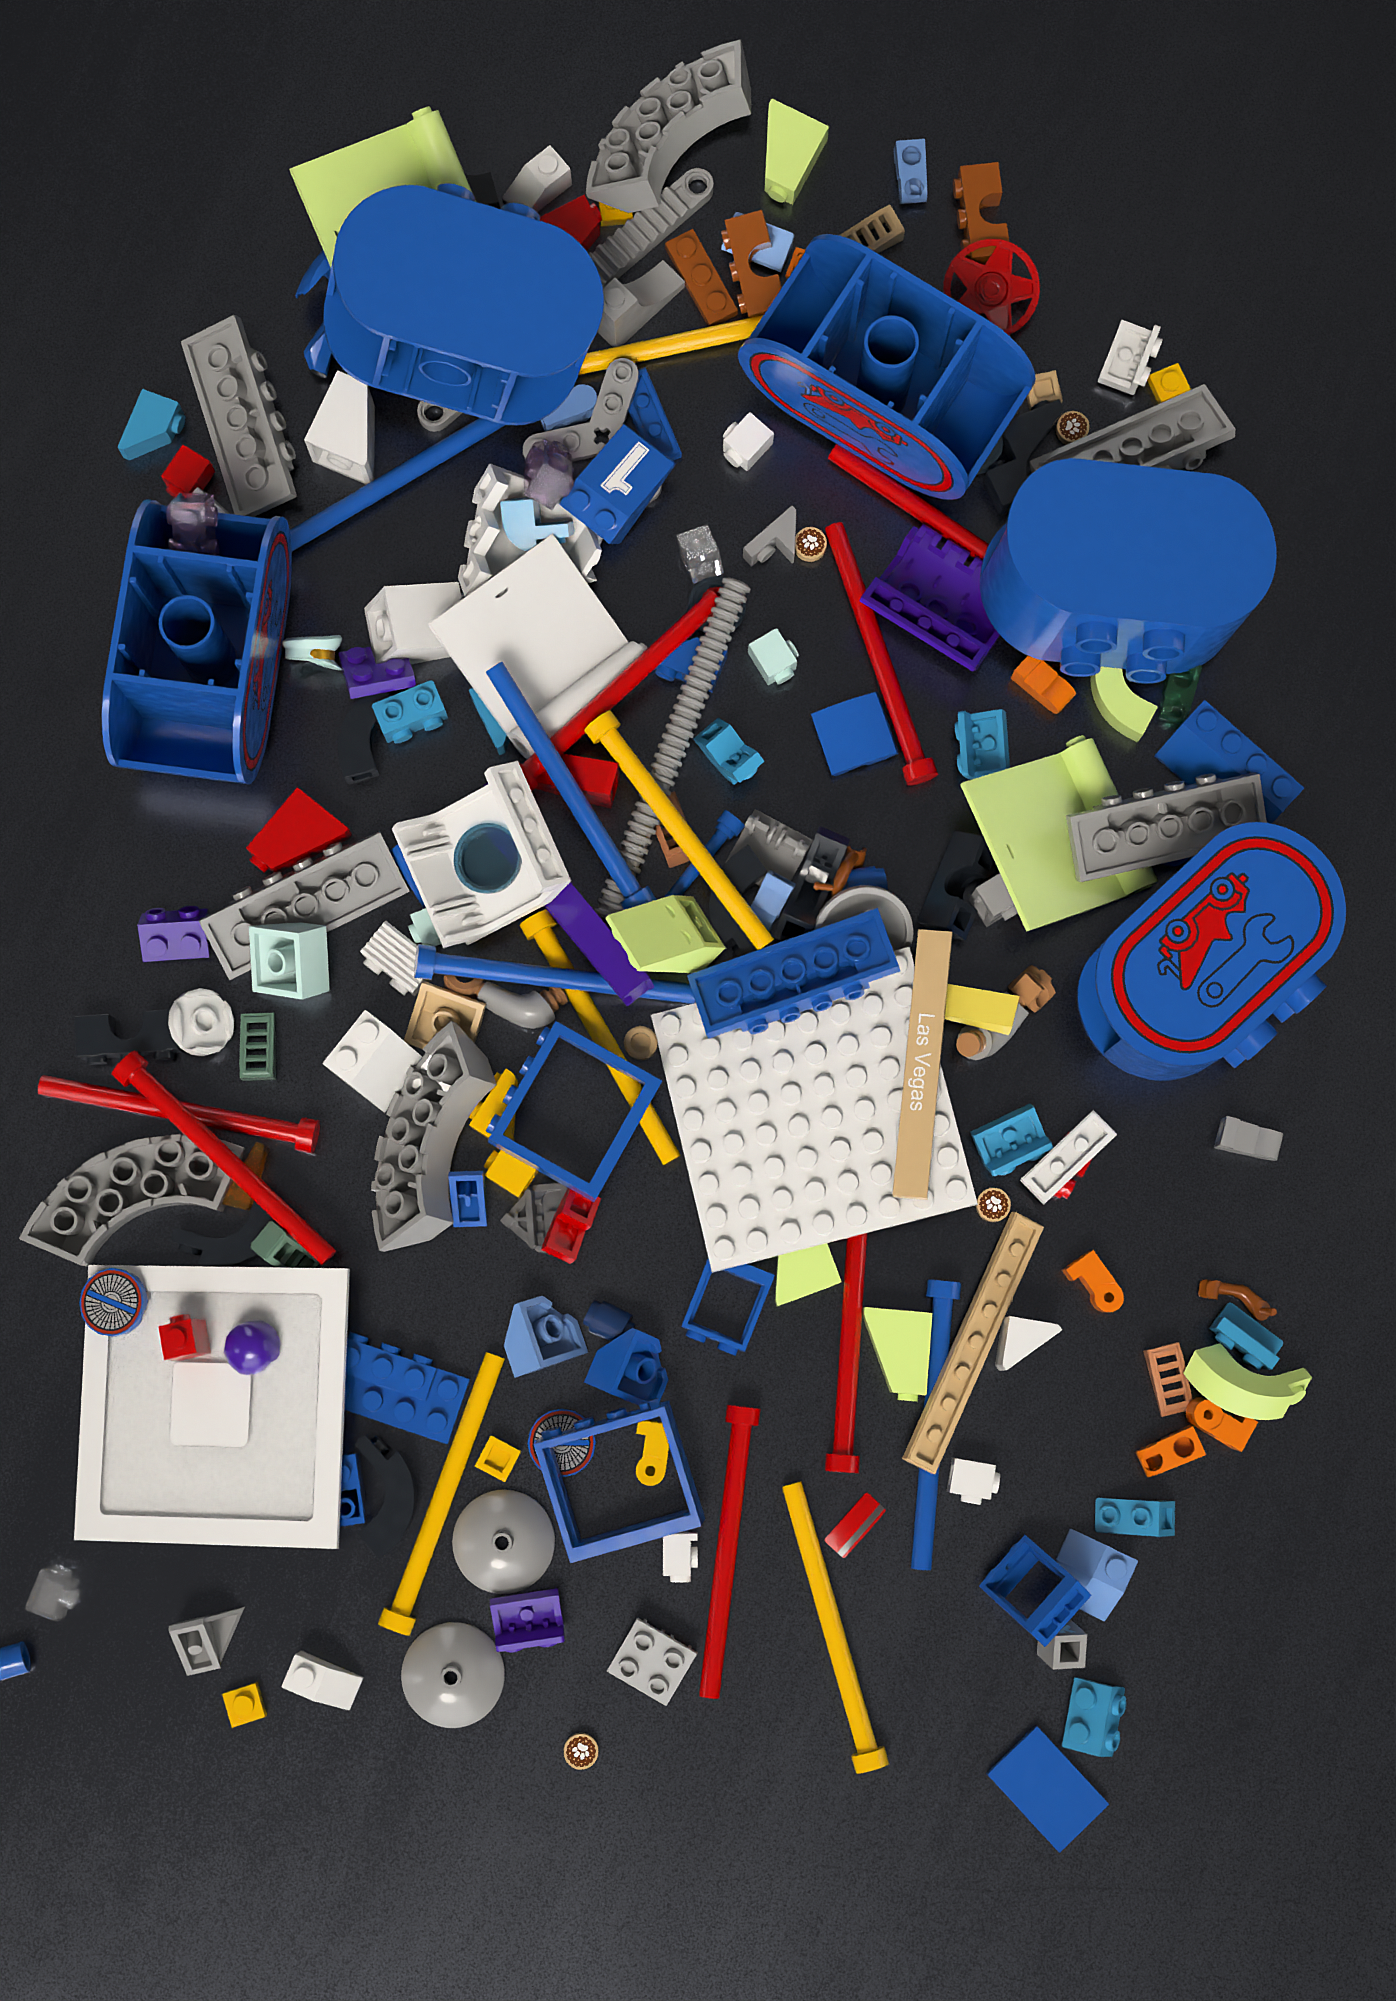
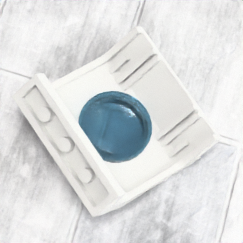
(483, 858)

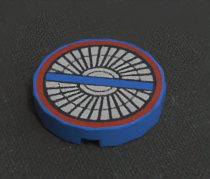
(113, 1302)
(570, 1456)

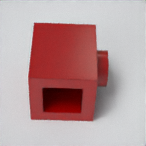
(187, 472)
(184, 1338)

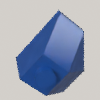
(629, 1368)

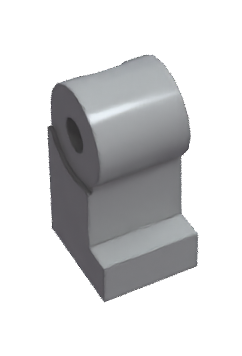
(1248, 1139)

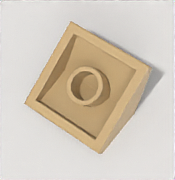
(437, 1008)

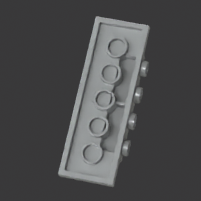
(241, 417)
(1161, 437)
(1160, 824)
(318, 892)

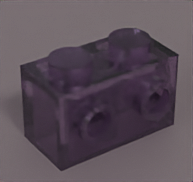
(548, 473)
(193, 524)

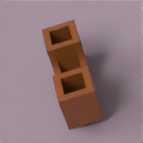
(978, 188)
(746, 237)

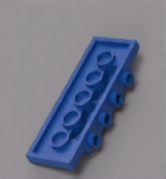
(794, 976)
(402, 1389)

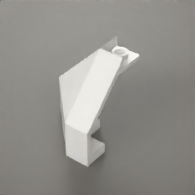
(491, 548)

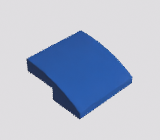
(854, 733)

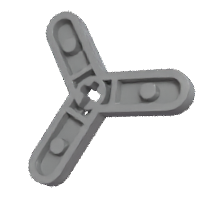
(608, 414)

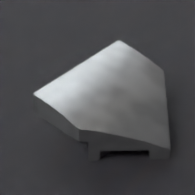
(534, 1213)

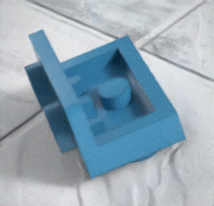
(410, 712)
(982, 743)
(1011, 1141)
(1246, 1335)
(1094, 1718)

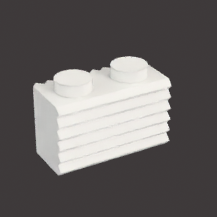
(395, 956)

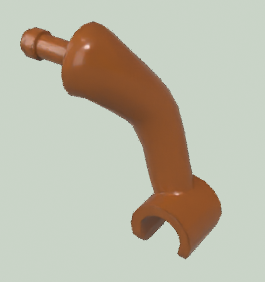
(852, 860)
(1256, 1305)

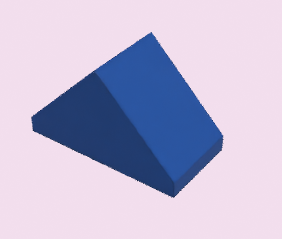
(468, 1198)

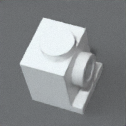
(679, 1556)

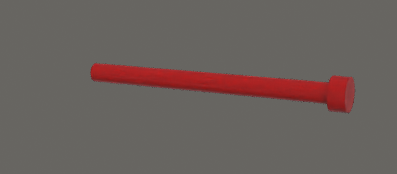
(908, 501)
(624, 683)
(918, 767)
(133, 1071)
(303, 1134)
(848, 1368)
(742, 1421)

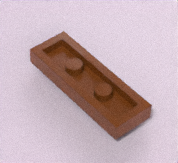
(701, 278)

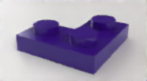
(368, 678)

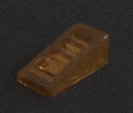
(256, 1162)

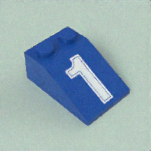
(618, 485)

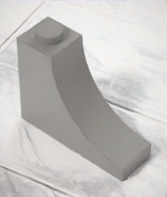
(635, 303)

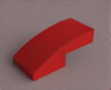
(569, 1225)

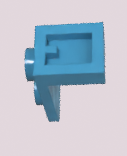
(1135, 1517)

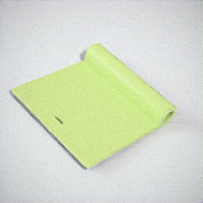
(404, 155)
(1028, 833)

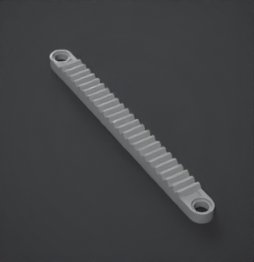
(626, 248)

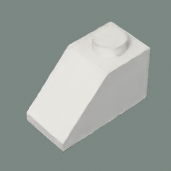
(540, 181)
(322, 1681)

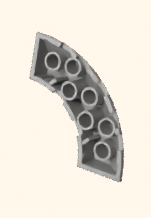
(665, 124)
(422, 1139)
(122, 1186)

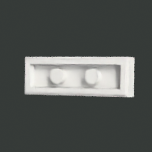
(1068, 1157)

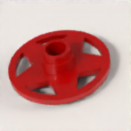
(992, 286)

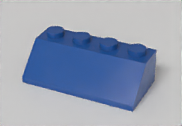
(1215, 746)

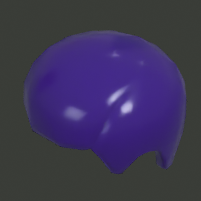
(251, 1347)

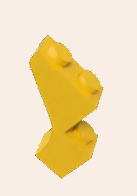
(501, 1167)

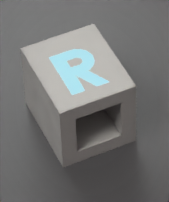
(1066, 1649)

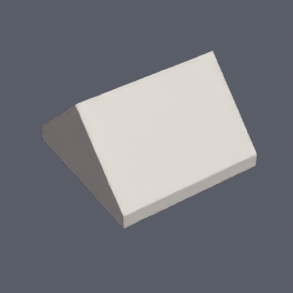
(1020, 1338)

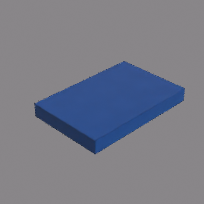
(1047, 1788)

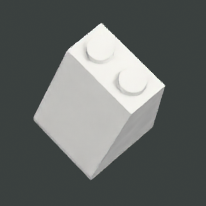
(345, 430)
(401, 617)
(372, 1060)

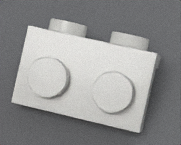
(1128, 357)

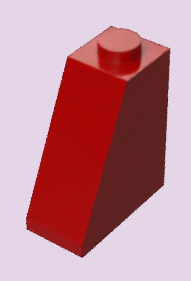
(577, 219)
(595, 778)
(295, 832)

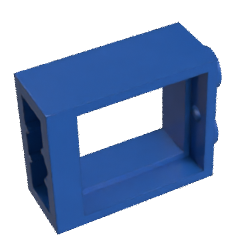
(728, 1343)
(1054, 1610)

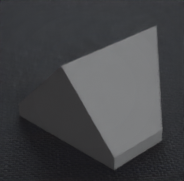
(204, 1640)

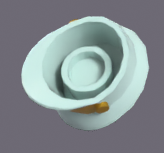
(314, 649)

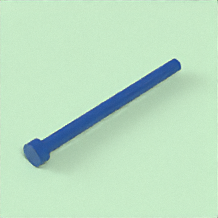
(391, 481)
(569, 788)
(430, 962)
(927, 1489)

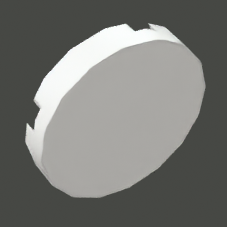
(201, 1022)

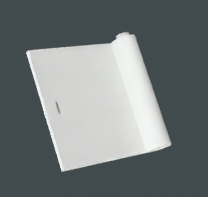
(546, 634)

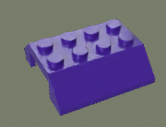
(935, 597)

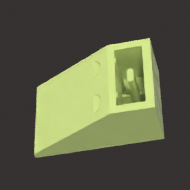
(666, 935)

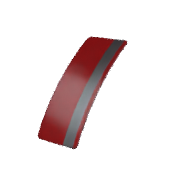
(855, 1525)

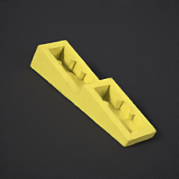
(981, 1008)

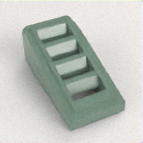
(269, 1071)
(281, 1248)

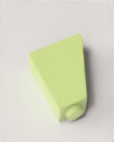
(791, 150)
(804, 1273)
(901, 1348)

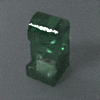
(1178, 695)

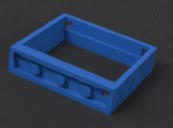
(516, 1095)
(581, 1549)

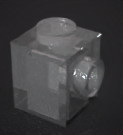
(700, 553)
(53, 1593)

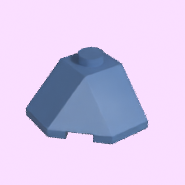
(541, 1337)
(1098, 1569)

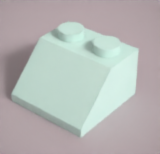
(289, 959)

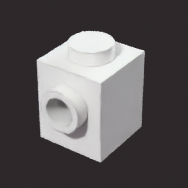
(746, 441)
(972, 1480)

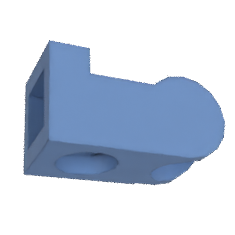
(911, 170)
(574, 410)
(772, 898)

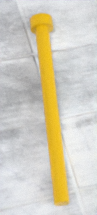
(671, 344)
(605, 730)
(540, 928)
(398, 1616)
(868, 1755)

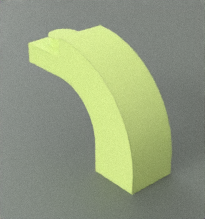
(1119, 704)
(1240, 1390)

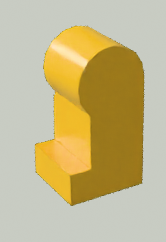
(652, 1466)

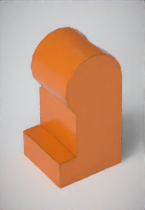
(1043, 684)
(1103, 1289)
(1219, 1425)
(1171, 1451)

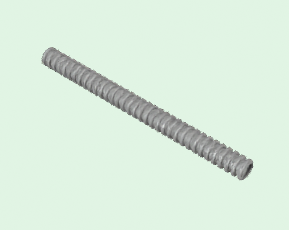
(679, 731)

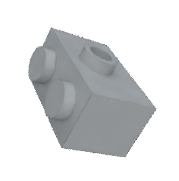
(993, 901)

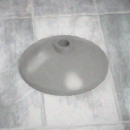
(866, 898)
(529, 1539)
(468, 1654)

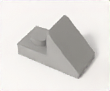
(779, 534)

